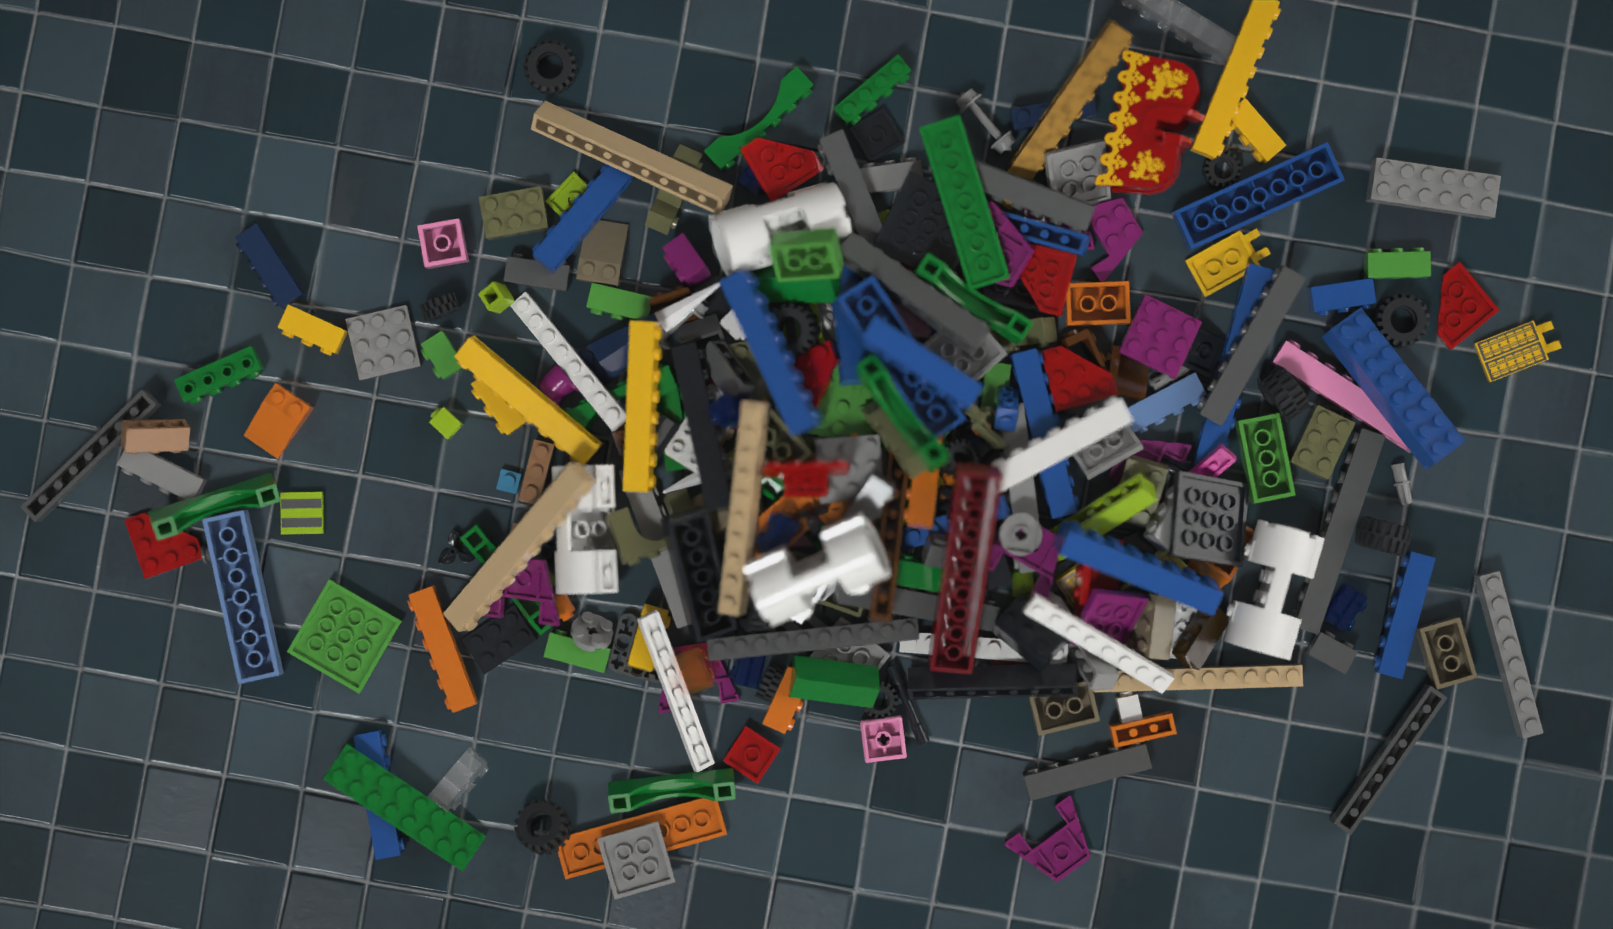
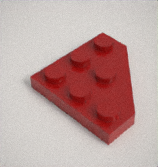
(779, 166)
(1049, 278)
(1461, 306)
(817, 368)
(1075, 379)
(161, 555)

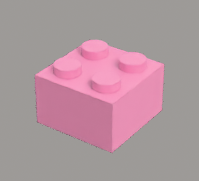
(443, 243)

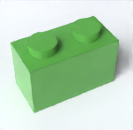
(441, 353)

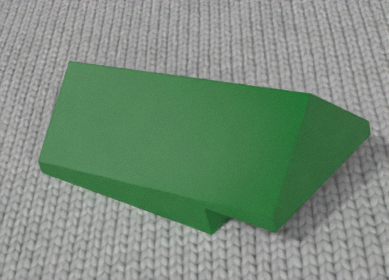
(796, 291)
(834, 681)

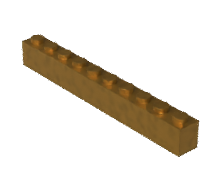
(1069, 101)

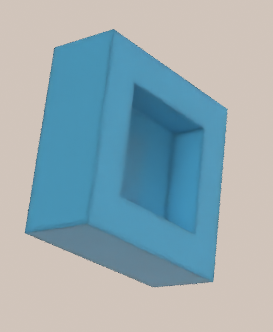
(509, 481)

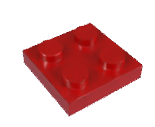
(751, 754)

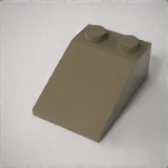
(603, 254)

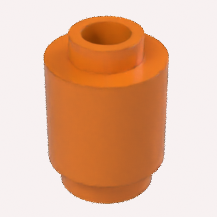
(564, 606)

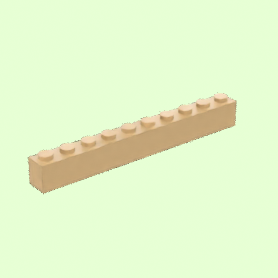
(631, 157)
(744, 506)
(519, 547)
(1220, 678)

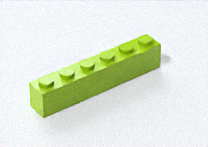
(1114, 507)

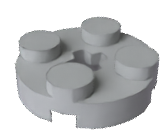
(1026, 544)
(591, 622)

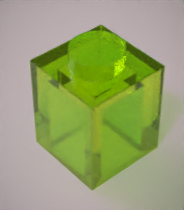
(1022, 584)

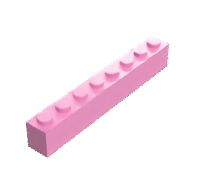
(1333, 387)

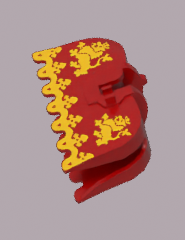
(1154, 98)

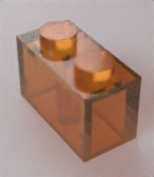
(694, 670)

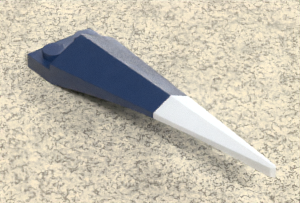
(610, 354)

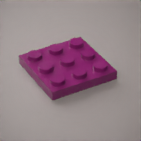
(1159, 336)
(1113, 612)

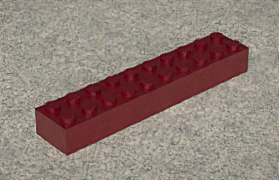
(964, 568)

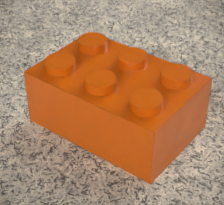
(1097, 304)

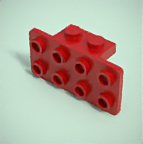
(805, 479)
(1090, 579)

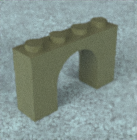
(629, 543)

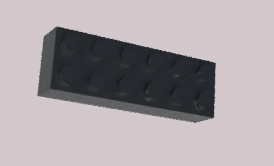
(697, 572)

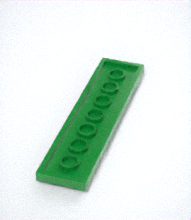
(964, 202)
(404, 807)

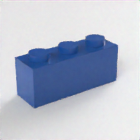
(1341, 296)

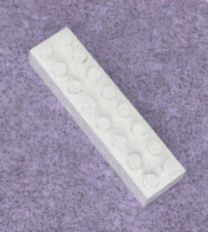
(1063, 442)

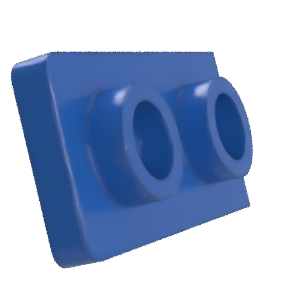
(1007, 408)

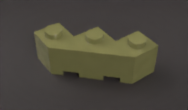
(667, 206)
(1040, 334)
(892, 440)

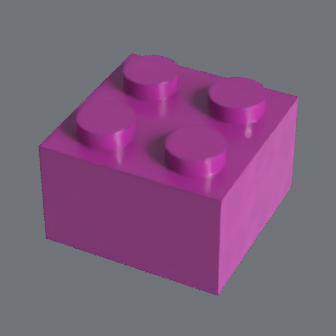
(689, 266)

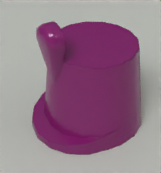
(557, 384)

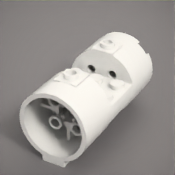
(745, 232)
(585, 550)
(1283, 553)
(785, 586)

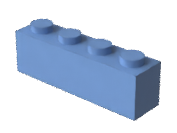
(1164, 402)

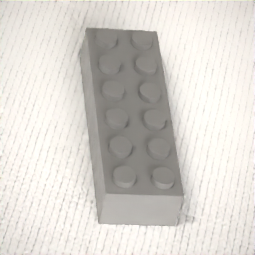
(1433, 188)

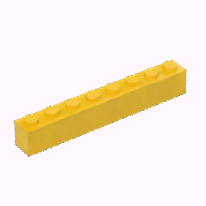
(1234, 77)
(528, 400)
(641, 406)

